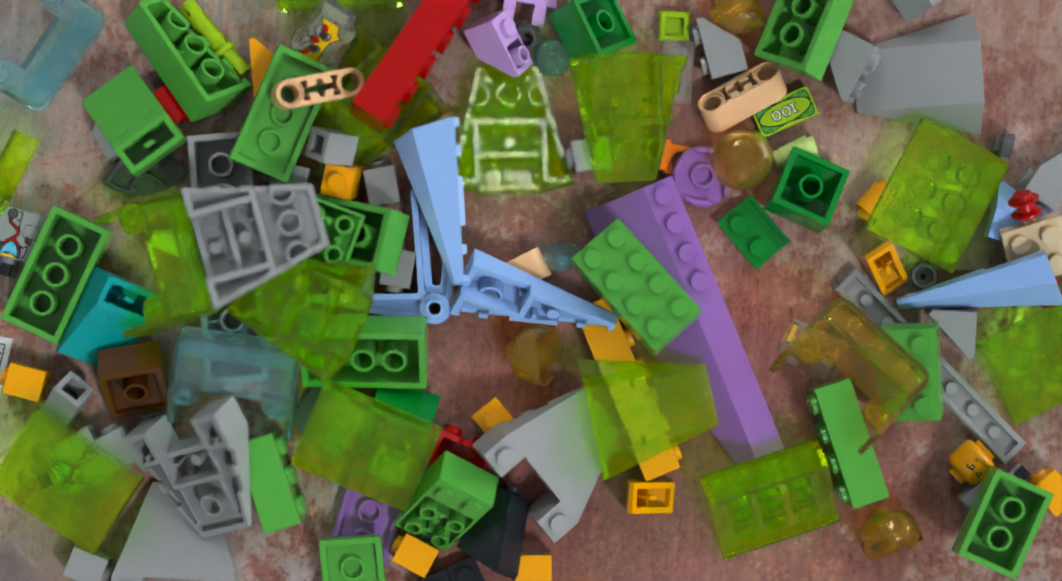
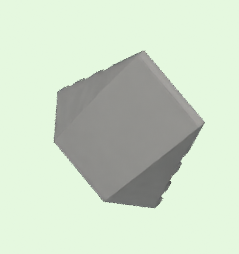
(930, 77)
(253, 233)

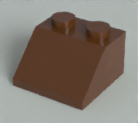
(133, 379)

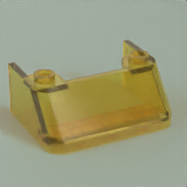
(866, 357)

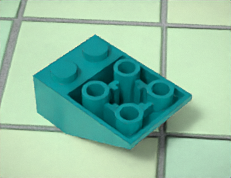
(102, 315)

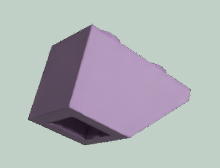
(499, 43)

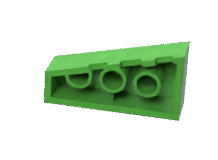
(184, 60)

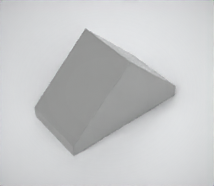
(959, 325)

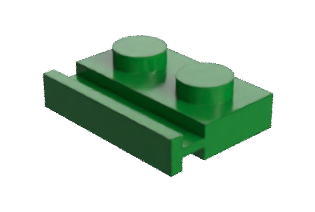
(753, 232)

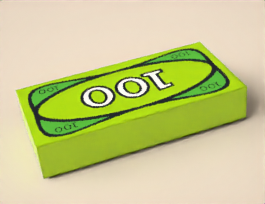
(786, 112)

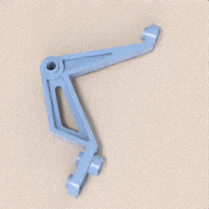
(419, 303)

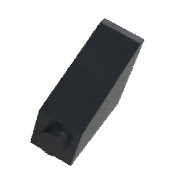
(499, 533)

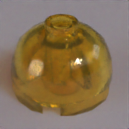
(738, 15)
(742, 159)
(533, 352)
(888, 532)

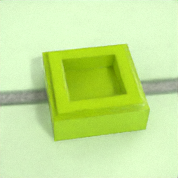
(673, 26)

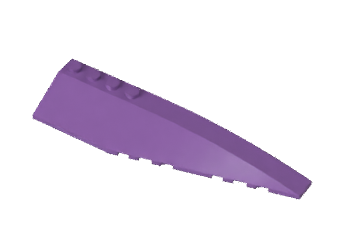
(664, 228)

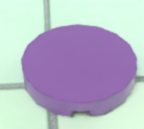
(697, 179)

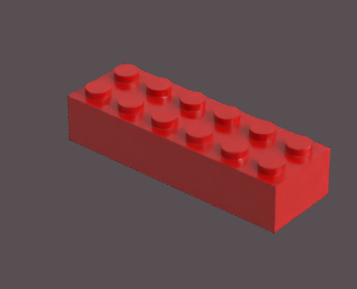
(408, 60)

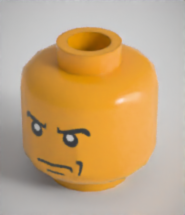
(970, 462)

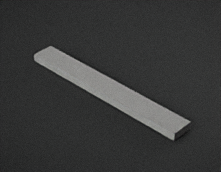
(957, 393)

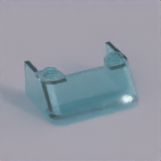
(54, 55)
(233, 367)

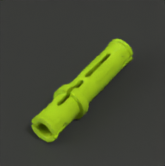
(219, 43)

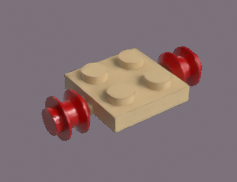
(1033, 233)

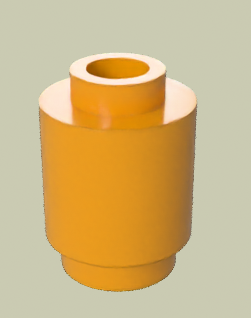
(869, 199)

